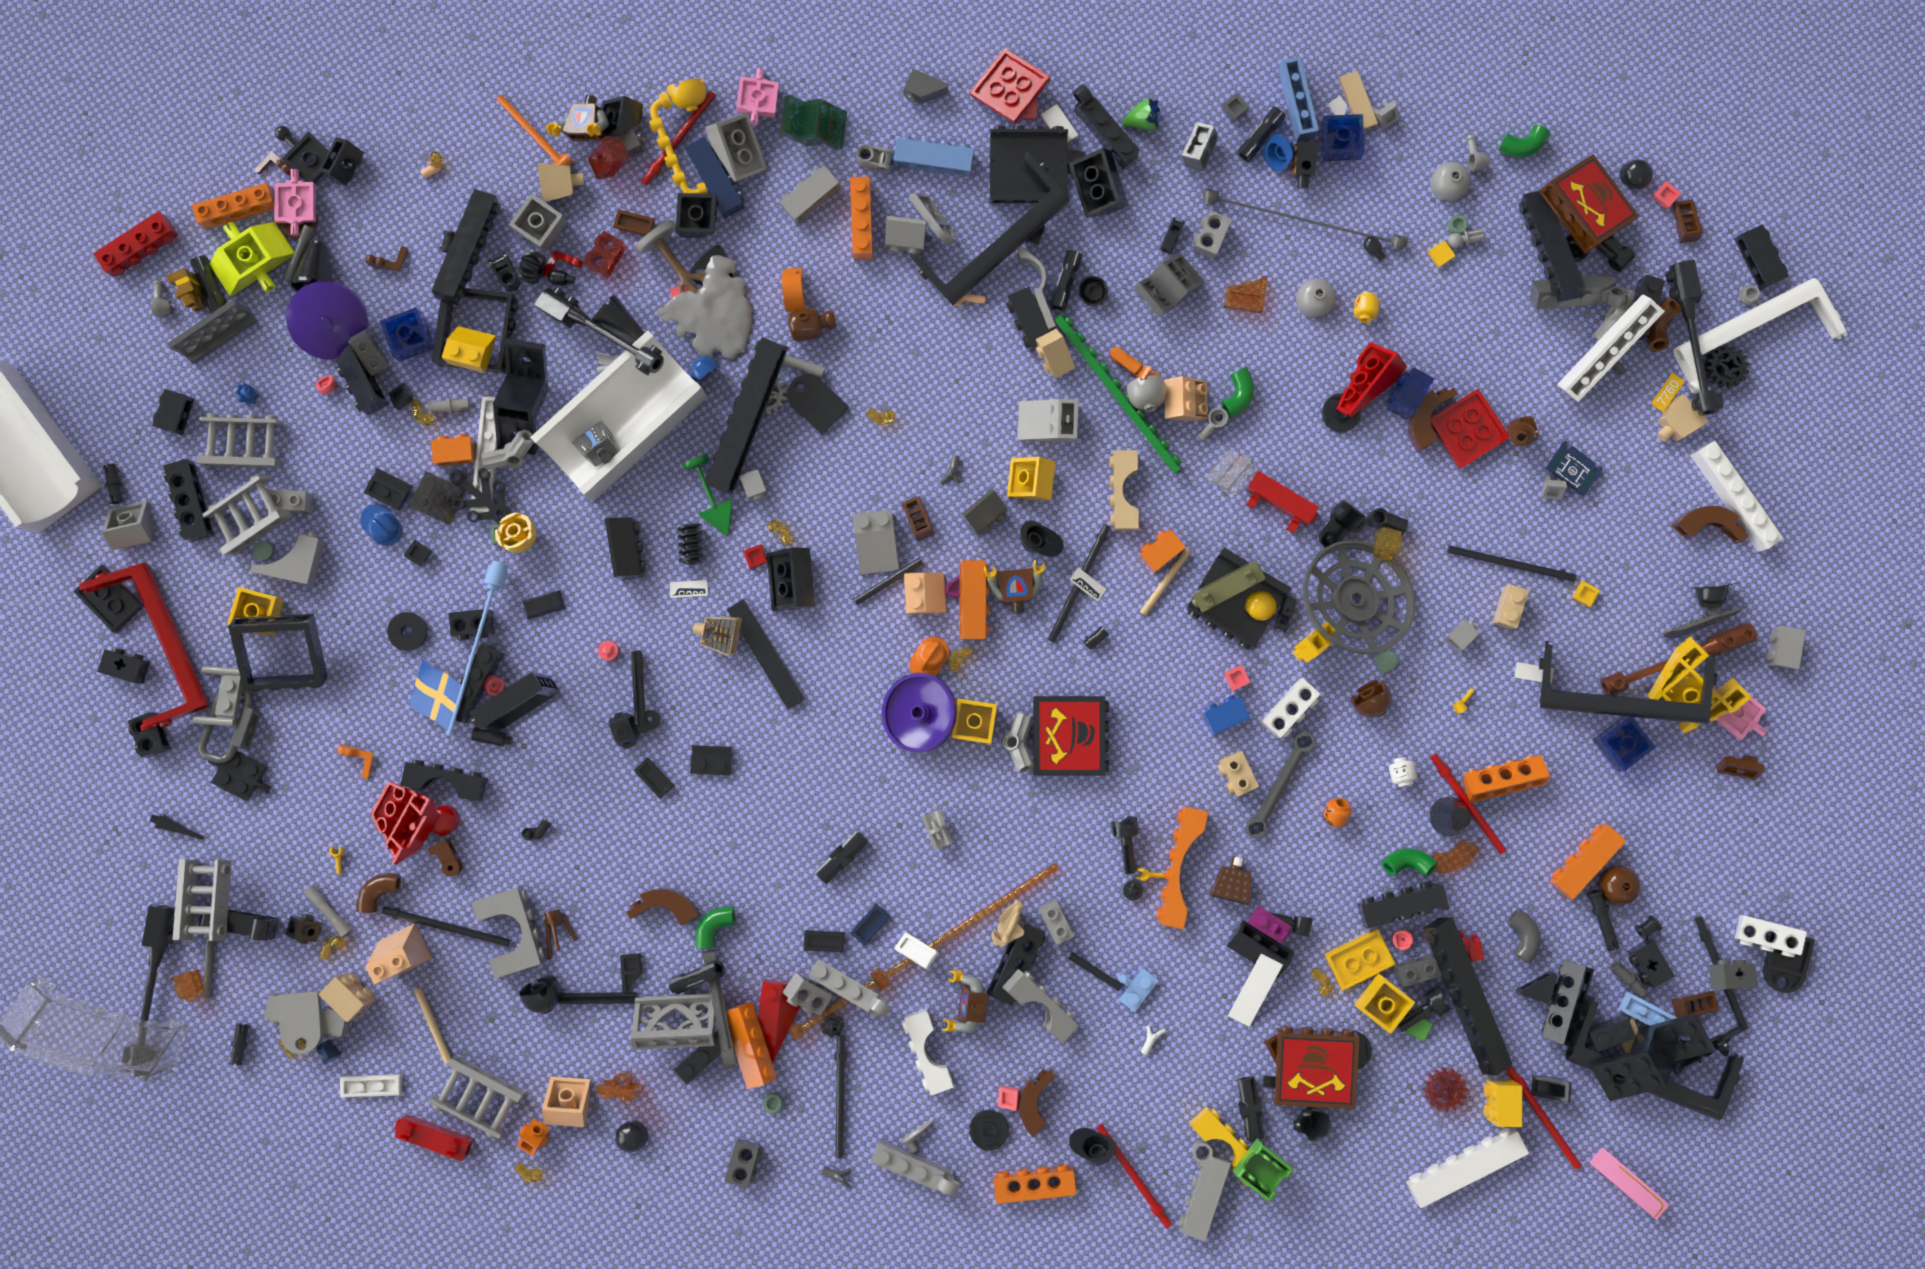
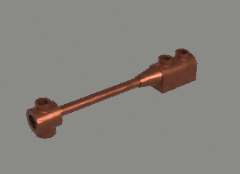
(1715, 645)

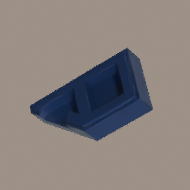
(328, 1051)

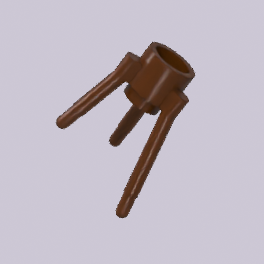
(553, 920)

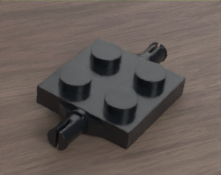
(240, 776)

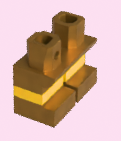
(188, 290)

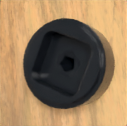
(1132, 890)

